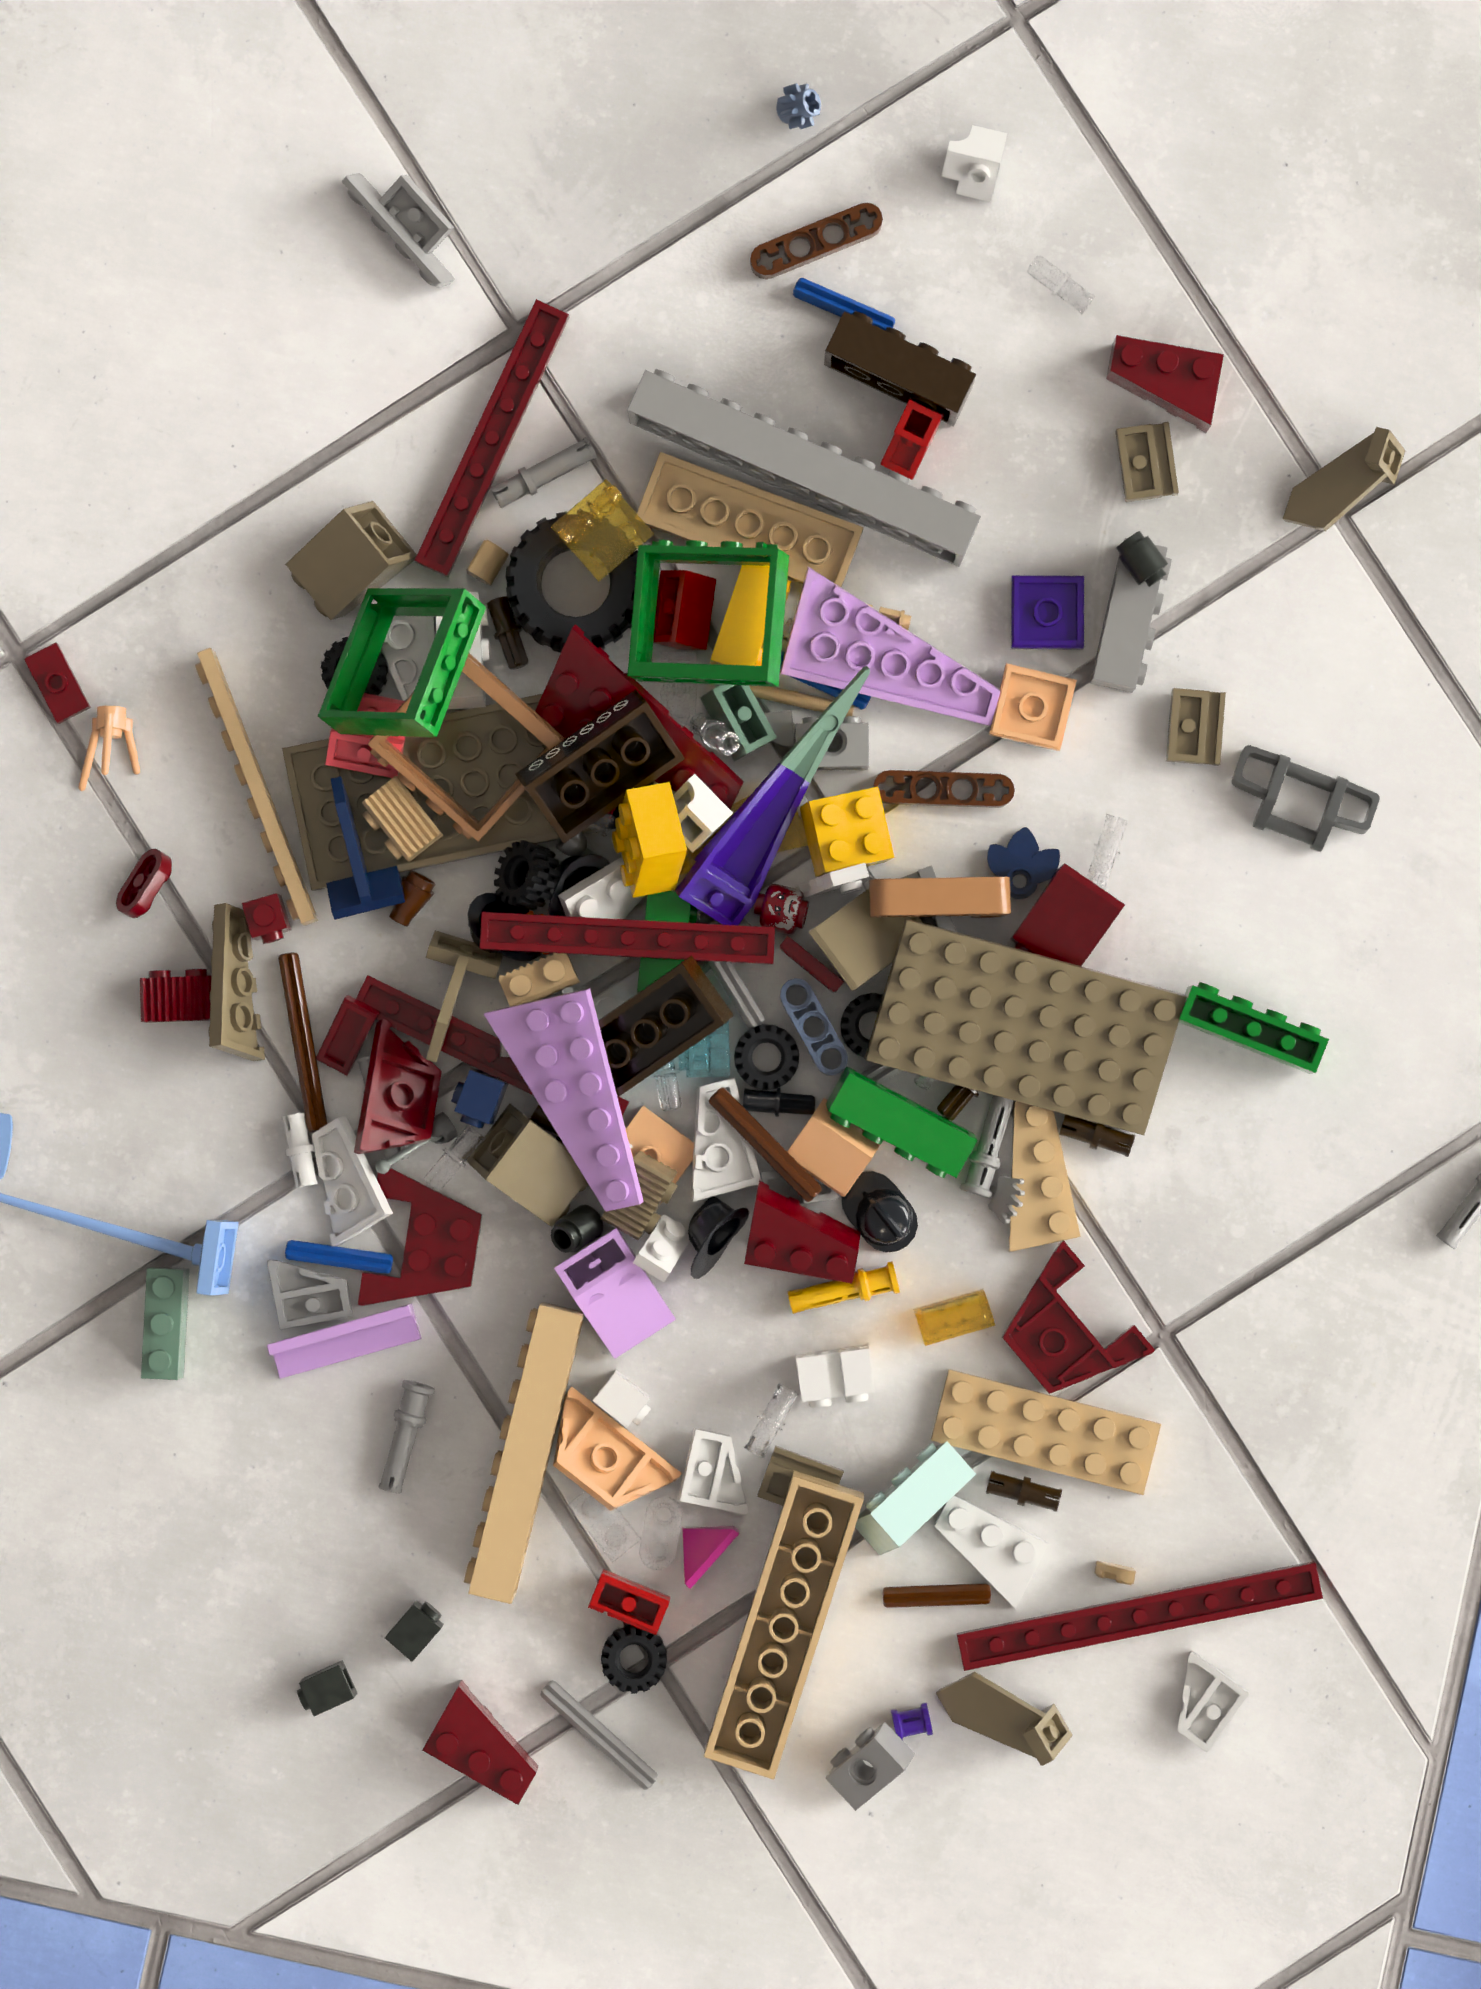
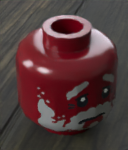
(782, 909)

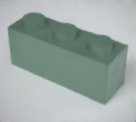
(165, 1323)

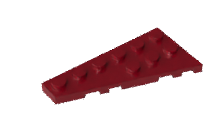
(590, 683)

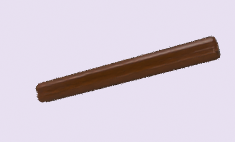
(302, 1041)

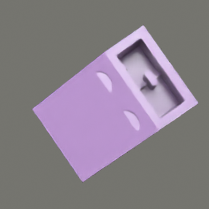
(614, 1293)

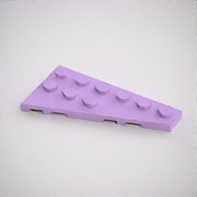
(841, 634)
(568, 1071)

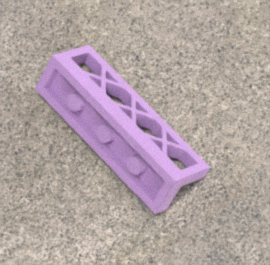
(345, 1341)

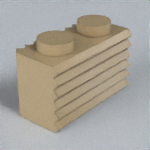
(401, 819)
(539, 979)

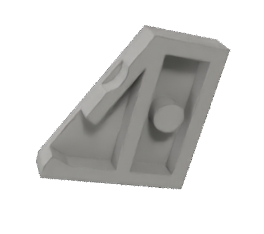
(307, 1295)

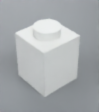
(623, 1400)

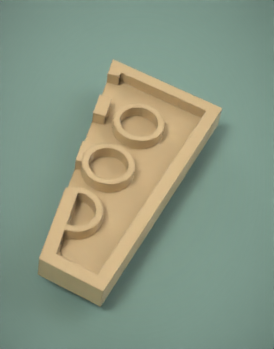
(1038, 1159)

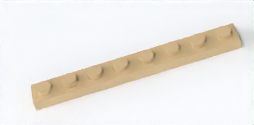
(249, 773)

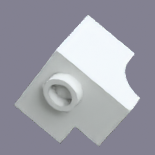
(975, 162)
(699, 812)

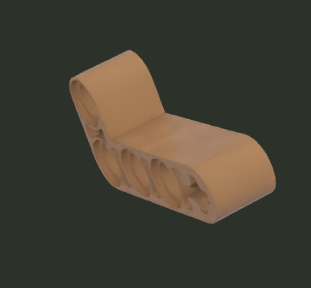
(940, 897)

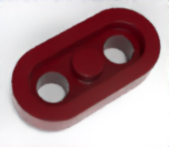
(144, 883)

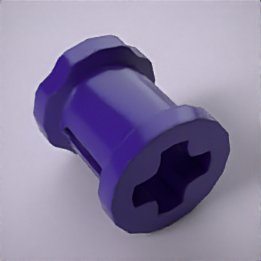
(912, 1721)

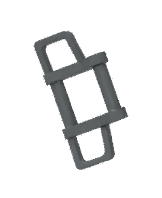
(1284, 767)

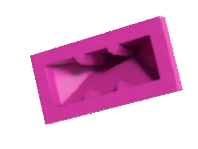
(702, 1549)

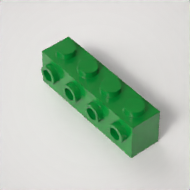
(1253, 1030)
(900, 1122)

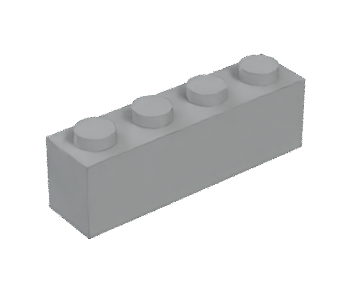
(1127, 630)

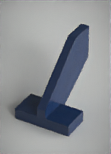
(365, 889)

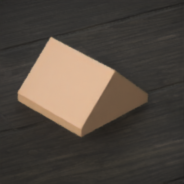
(832, 1151)

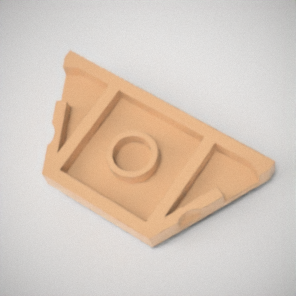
(606, 1456)

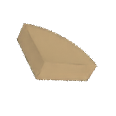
(1120, 1573)

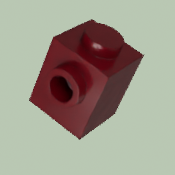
(267, 918)

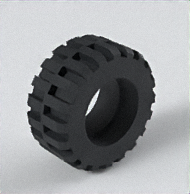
(539, 618)

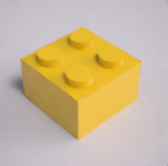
(846, 831)

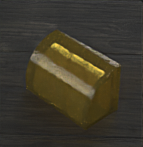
(954, 1317)

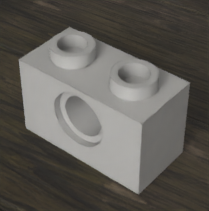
(854, 749)
(860, 1782)

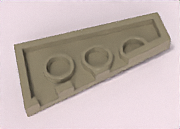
(232, 985)

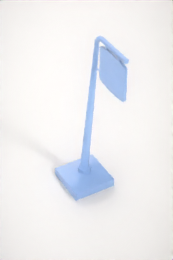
(212, 1256)

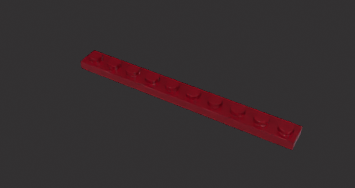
(1139, 1615)

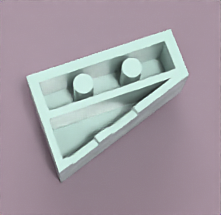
(913, 1497)

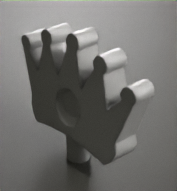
(1005, 1197)

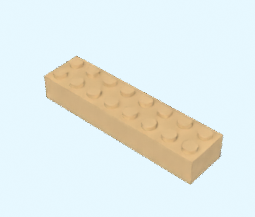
(526, 1452)
(784, 1624)

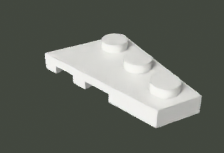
(600, 895)
(720, 1154)
(350, 1185)

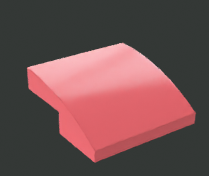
(353, 751)

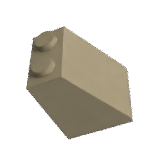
(348, 557)
(859, 943)
(528, 1166)

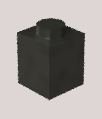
(415, 1629)
(326, 1689)

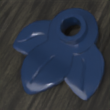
(1023, 859)

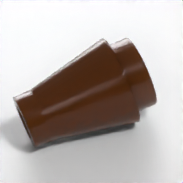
(417, 893)

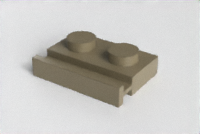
(1147, 461)
(1195, 726)
(781, 1468)

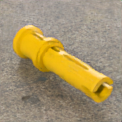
(863, 1286)

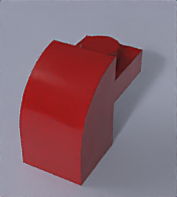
(911, 439)

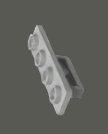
(409, 221)

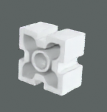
(835, 1374)

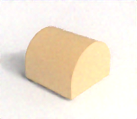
(487, 562)

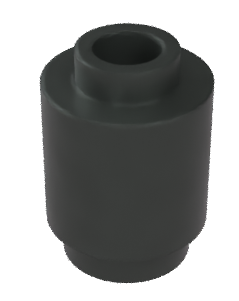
(1142, 559)
(577, 1229)

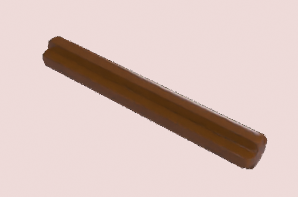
(765, 1144)

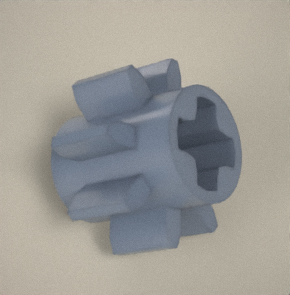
(798, 106)

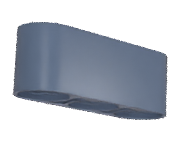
(813, 1008)

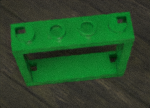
(697, 552)
(440, 673)

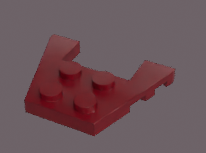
(437, 1247)
(1055, 1340)

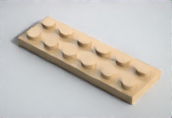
(716, 508)
(1046, 1432)

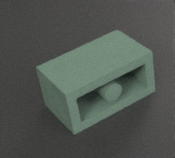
(742, 714)

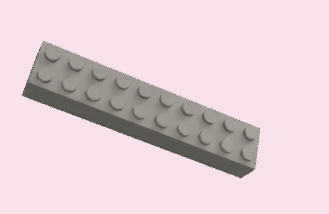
(803, 467)

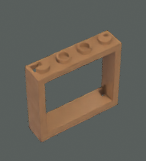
(437, 798)

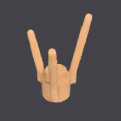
(109, 724)

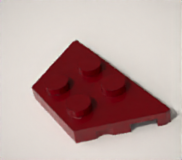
(397, 1094)

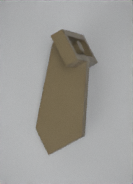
(1345, 481)
(464, 957)
(1005, 1717)

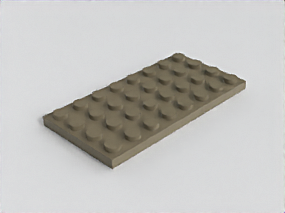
(468, 759)
(1024, 1027)

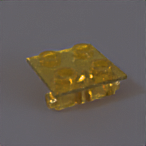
(602, 530)

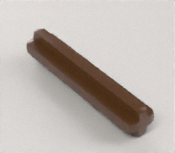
(936, 1595)

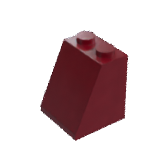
(1067, 918)

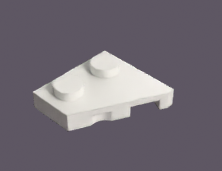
(846, 879)
(712, 1473)
(1207, 1702)

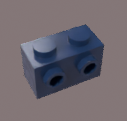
(478, 1099)

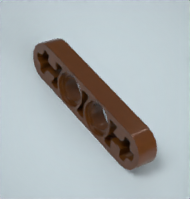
(814, 236)
(943, 794)

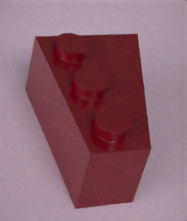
(1169, 376)
(799, 1240)
(480, 1747)

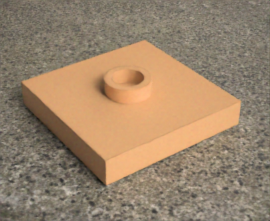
(1032, 707)
(660, 1141)

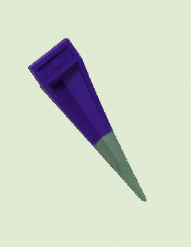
(741, 853)

